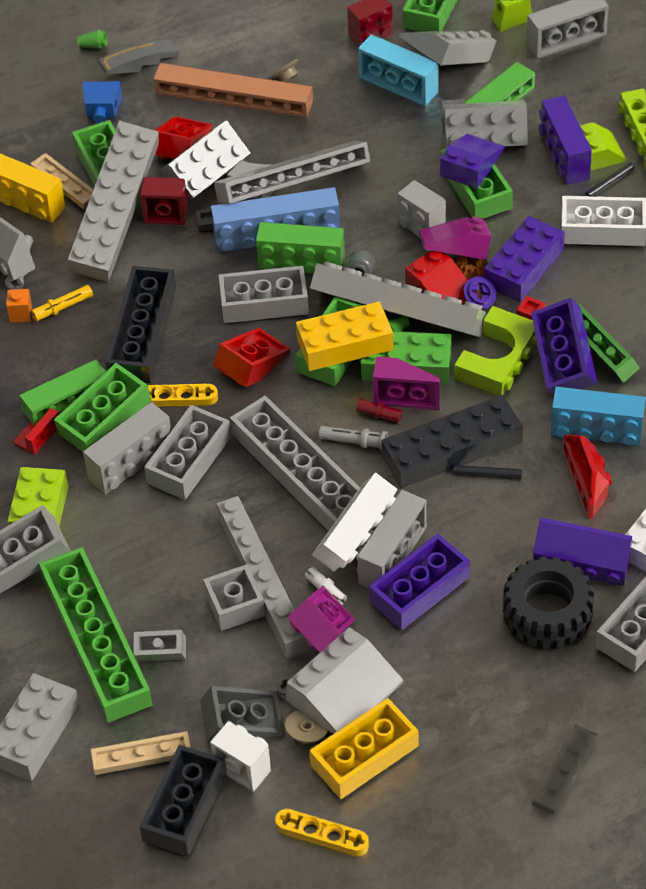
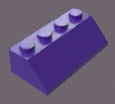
(595, 551)

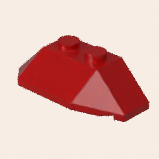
(587, 472)

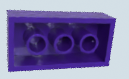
(565, 140)
(524, 258)
(564, 346)
(419, 581)

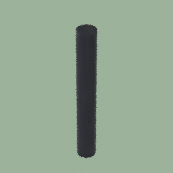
(610, 180)
(487, 471)

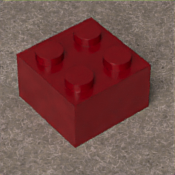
(368, 19)
(164, 200)

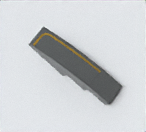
(134, 57)

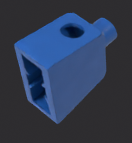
(102, 99)

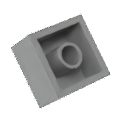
(420, 208)
(234, 597)

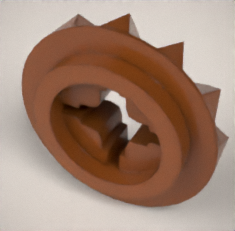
(471, 271)

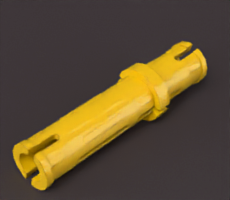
(81, 293)

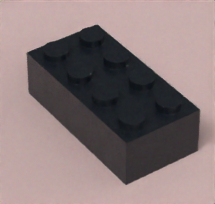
(183, 800)

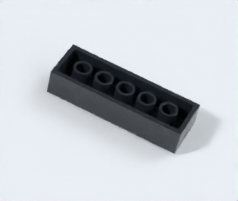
(142, 321)
(452, 441)

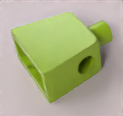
(510, 13)

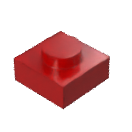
(529, 305)

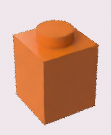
(19, 305)

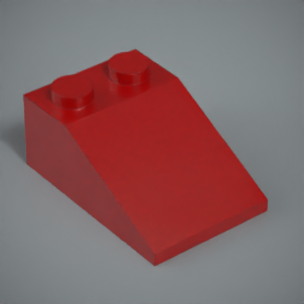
(179, 135)
(437, 274)
(250, 356)

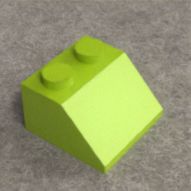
(603, 145)

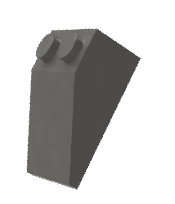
(251, 708)

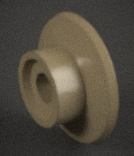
(286, 73)
(304, 728)

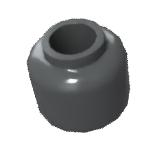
(361, 261)

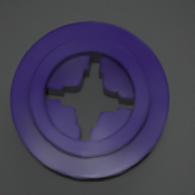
(486, 288)

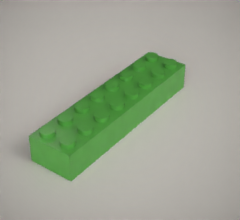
(95, 635)

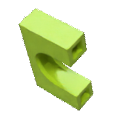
(498, 374)

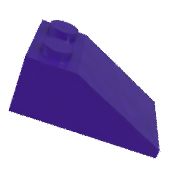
(469, 160)

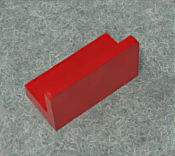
(34, 437)

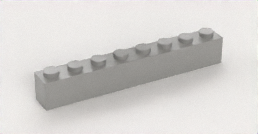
(291, 172)
(251, 552)

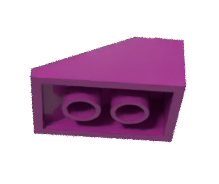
(458, 237)
(404, 385)
(320, 619)

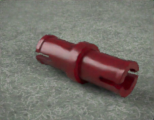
(379, 410)

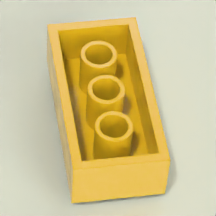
(30, 189)
(344, 336)
(364, 748)

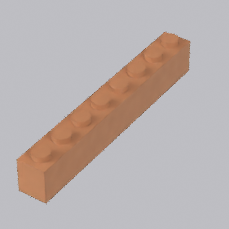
(233, 90)

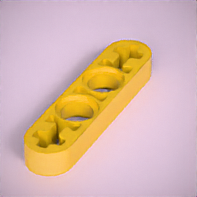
(177, 390)
(323, 829)

